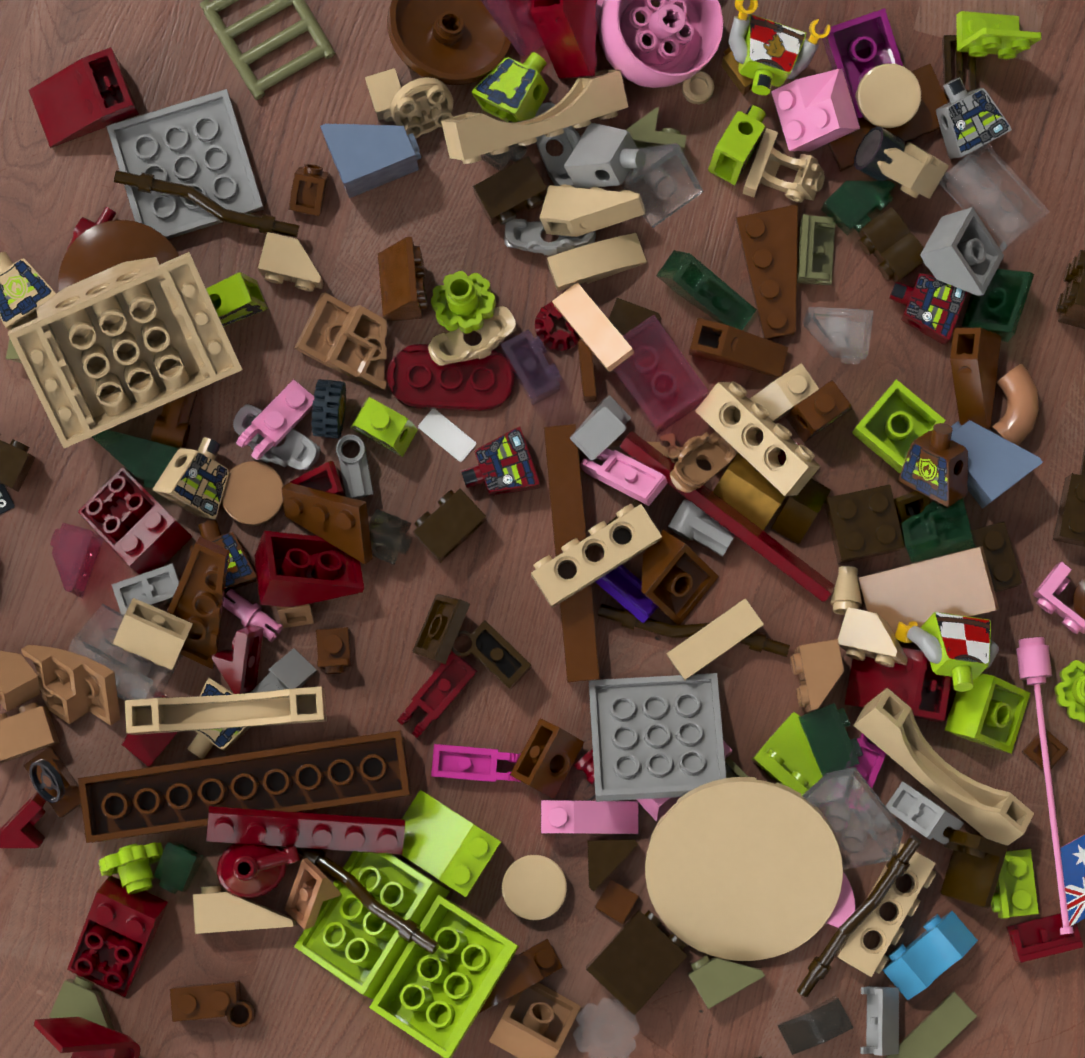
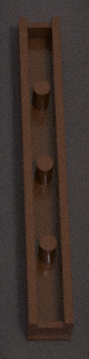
(569, 524)

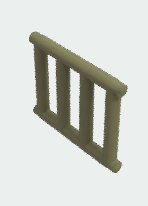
(243, 60)

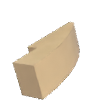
(595, 261)

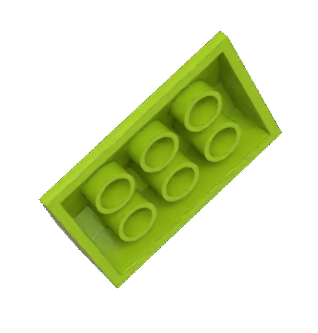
(355, 941)
(444, 991)

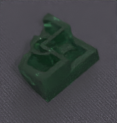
(938, 531)

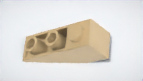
(582, 210)

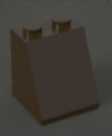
(637, 961)

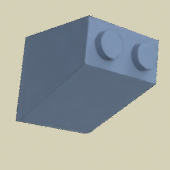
(370, 154)
(992, 461)

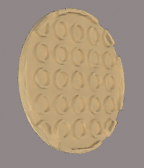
(744, 869)

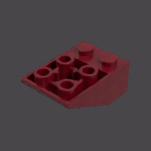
(568, 34)
(83, 98)
(134, 523)
(911, 682)
(116, 936)

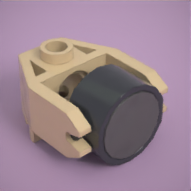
(887, 156)

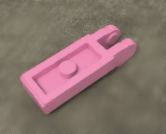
(278, 418)
(626, 475)

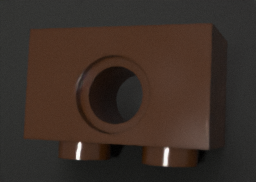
(547, 758)

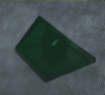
(1001, 303)

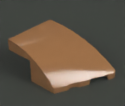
(346, 340)
(74, 684)

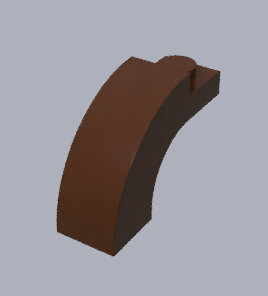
(524, 972)

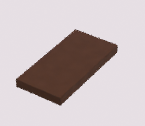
(922, 123)

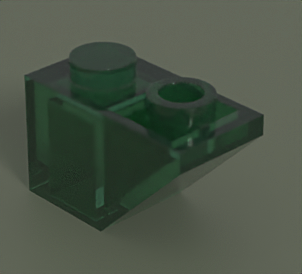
(856, 201)

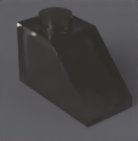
(815, 1026)

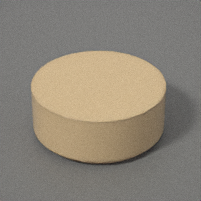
(698, 88)

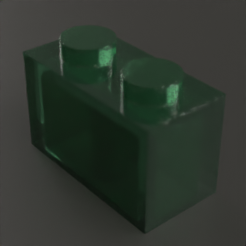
(830, 740)

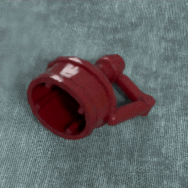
(266, 872)

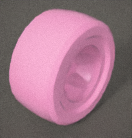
(651, 65)

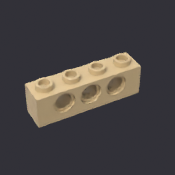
(718, 412)
(558, 589)
(890, 931)

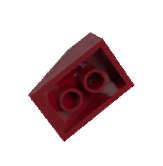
(303, 570)

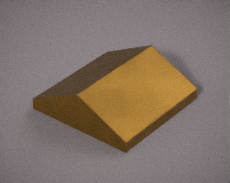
(749, 492)

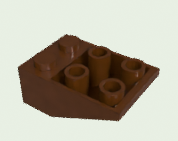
(402, 281)

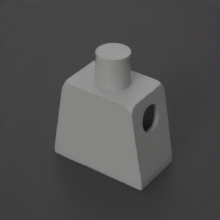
(603, 157)

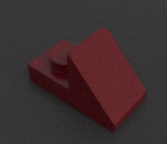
(241, 664)
(19, 829)

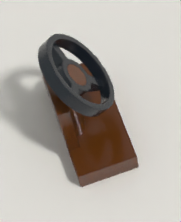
(54, 782)

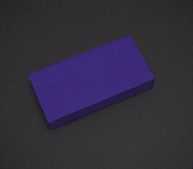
(627, 591)

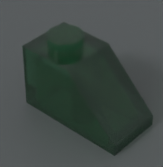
(177, 867)

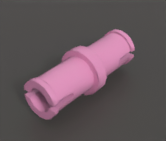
(251, 614)

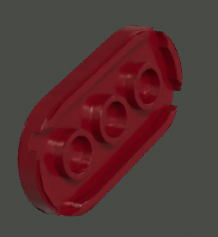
(453, 386)

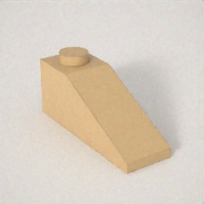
(783, 393)
(226, 912)

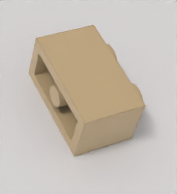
(152, 633)

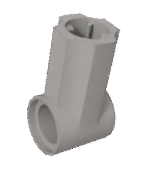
(354, 470)
(696, 525)

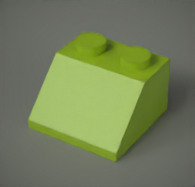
(988, 713)

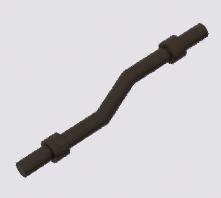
(148, 183)
(755, 641)
(896, 867)
(407, 929)

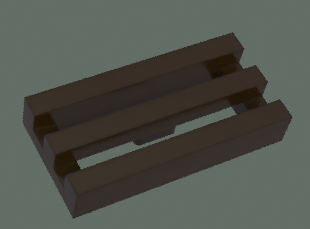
(946, 40)

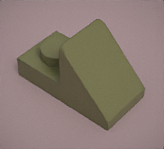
(645, 133)

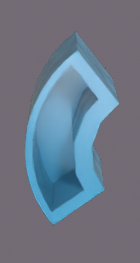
(929, 954)

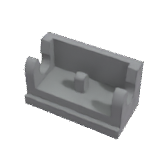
(152, 587)
(922, 813)
(882, 1020)

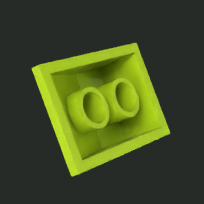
(446, 843)

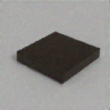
(441, 628)

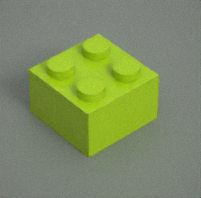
(895, 424)

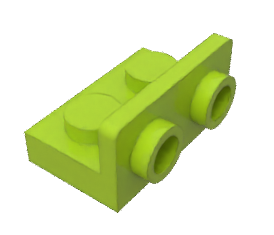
(1016, 886)

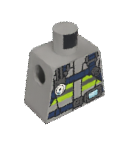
(969, 119)

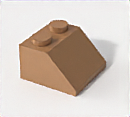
(535, 1023)

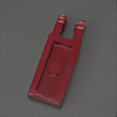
(439, 691)

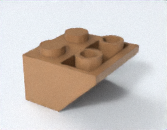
(818, 670)

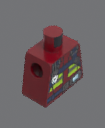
(930, 306)
(503, 466)

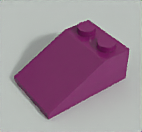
(861, 46)

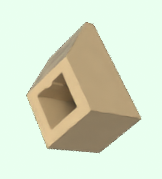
(286, 260)
(870, 636)

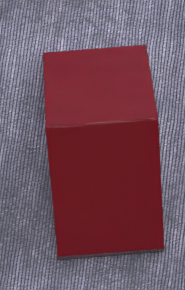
(322, 478)

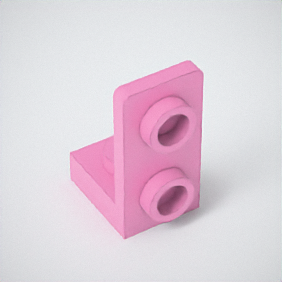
(1056, 582)

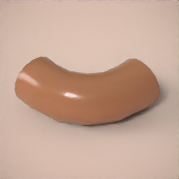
(1021, 406)

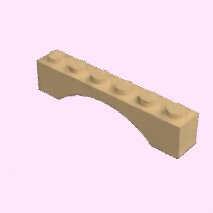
(590, 97)
(225, 711)
(988, 810)

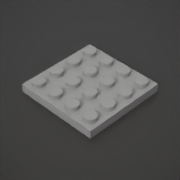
(190, 146)
(655, 736)

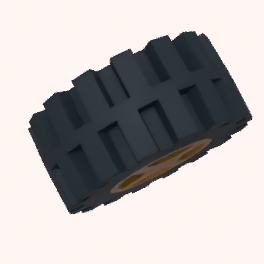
(328, 408)

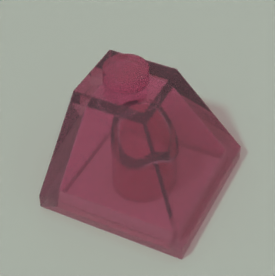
(75, 556)

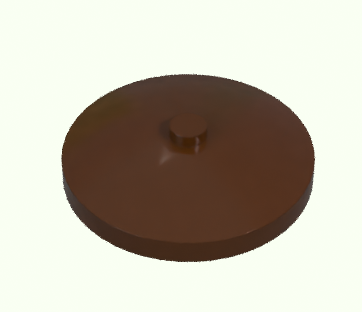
(446, 39)
(110, 245)

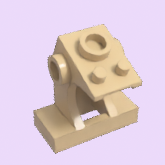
(766, 164)

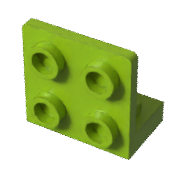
(992, 34)
(789, 757)

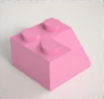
(815, 110)

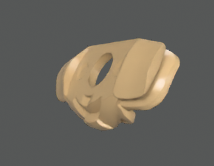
(452, 347)

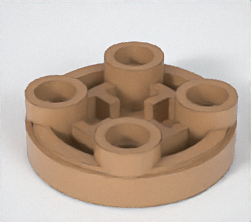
(253, 493)

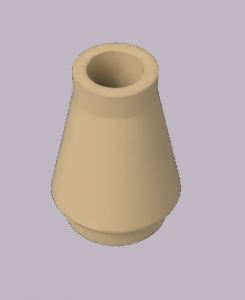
(846, 590)

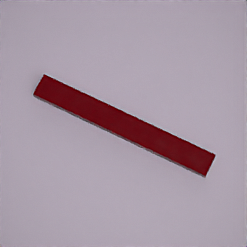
(734, 521)

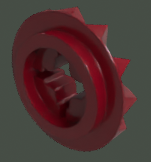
(544, 327)

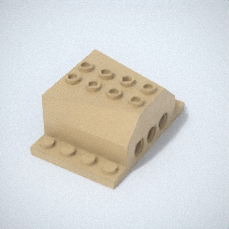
(123, 345)

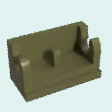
(816, 250)

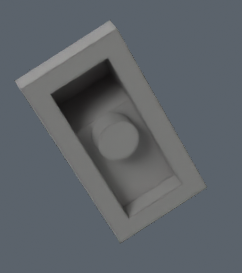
(601, 428)
(288, 673)

